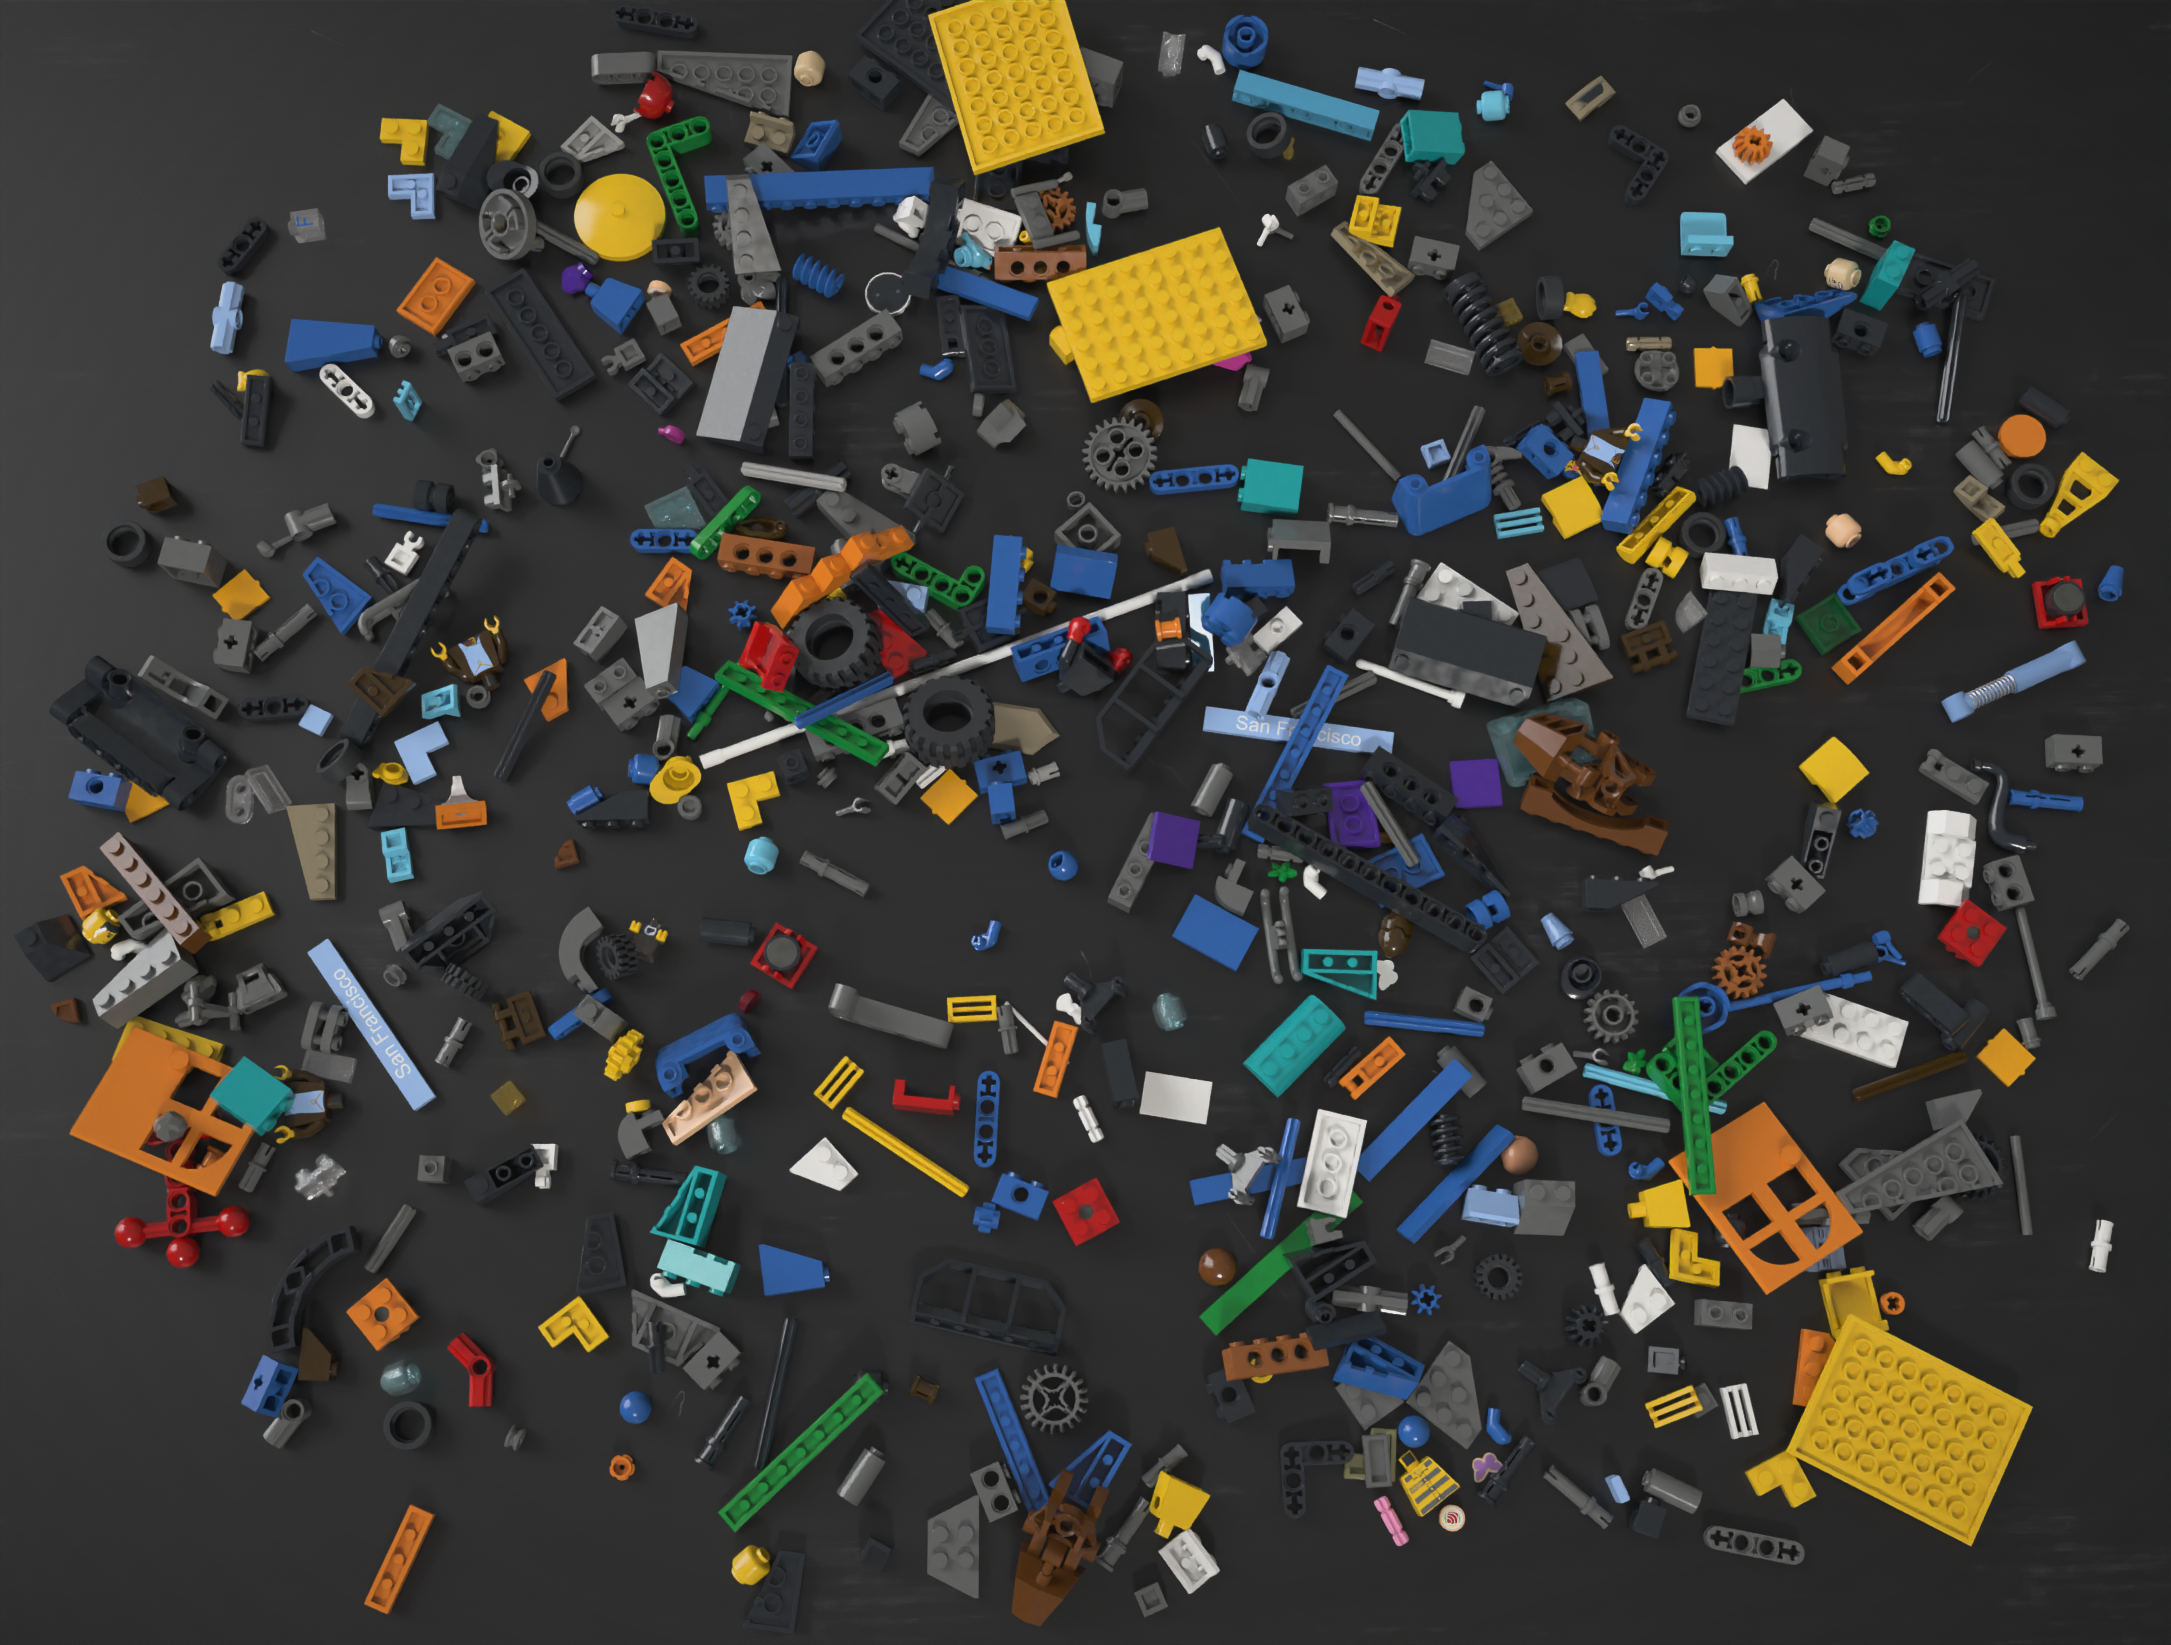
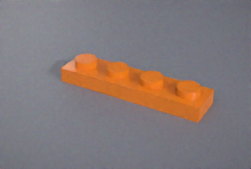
(708, 342)
(399, 1559)

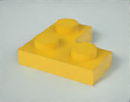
(412, 136)
(747, 793)
(1686, 1265)
(575, 1319)
(1785, 1472)

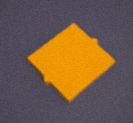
(1712, 366)
(241, 596)
(949, 797)
(142, 804)
(2005, 1057)

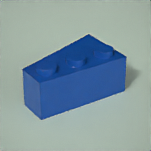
(1095, 1467)

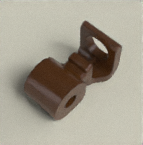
(1743, 935)

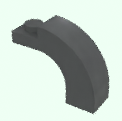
(183, 688)
(573, 943)

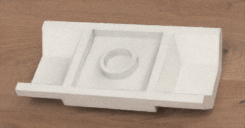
(1947, 858)

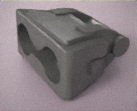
(259, 992)

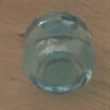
(1169, 1012)
(724, 1135)
(400, 1378)

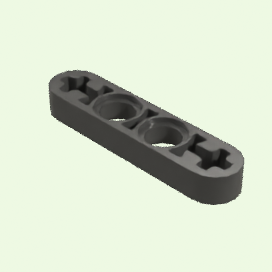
(1382, 159)
(1753, 1546)

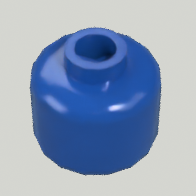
(643, 768)

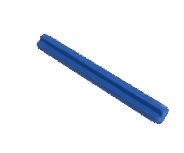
(418, 516)
(843, 700)
(1424, 1023)
(1280, 1179)

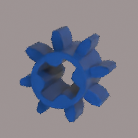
(749, 611)
(1862, 823)
(986, 1217)
(1421, 1306)

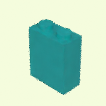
(1432, 136)
(1887, 275)
(1270, 487)
(253, 1096)

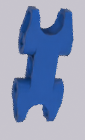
(1908, 565)

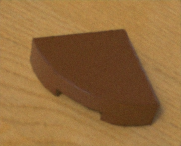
(567, 855)
(67, 1010)

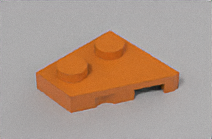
(671, 585)
(557, 699)
(90, 891)

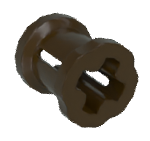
(1557, 383)
(924, 1389)

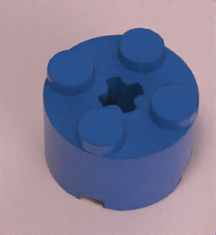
(1245, 42)
(1229, 620)
(1715, 1004)

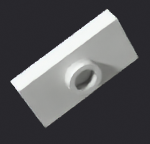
(1277, 630)

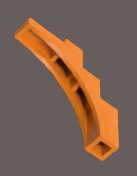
(835, 571)

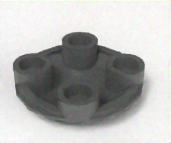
(1657, 370)

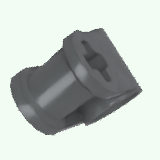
(902, 483)
(360, 792)

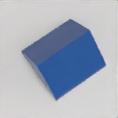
(817, 145)

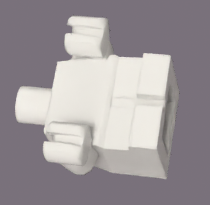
(911, 214)

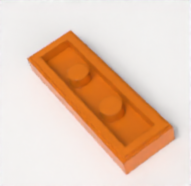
(1055, 1059)

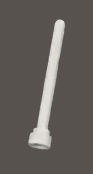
(1454, 697)

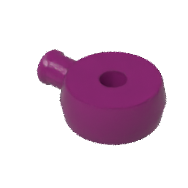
(672, 433)

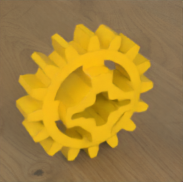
(624, 1054)

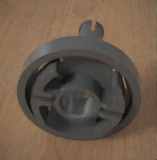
(520, 225)

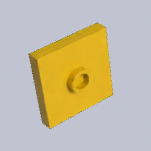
(510, 138)

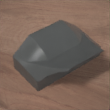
(1002, 424)

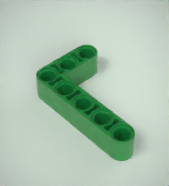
(671, 174)
(1718, 1078)

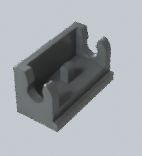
(600, 634)
(1318, 1232)

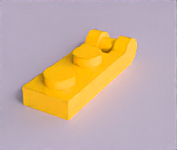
(238, 915)

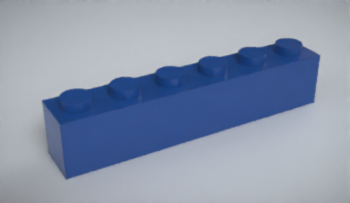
(1638, 467)

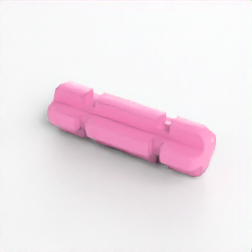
(1391, 1520)

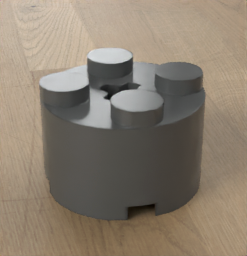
(916, 428)

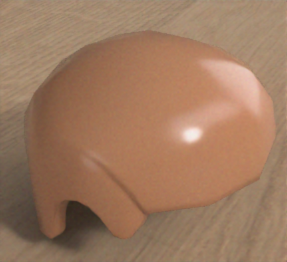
(1520, 1156)

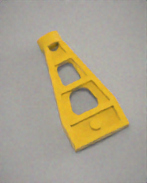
(2090, 475)

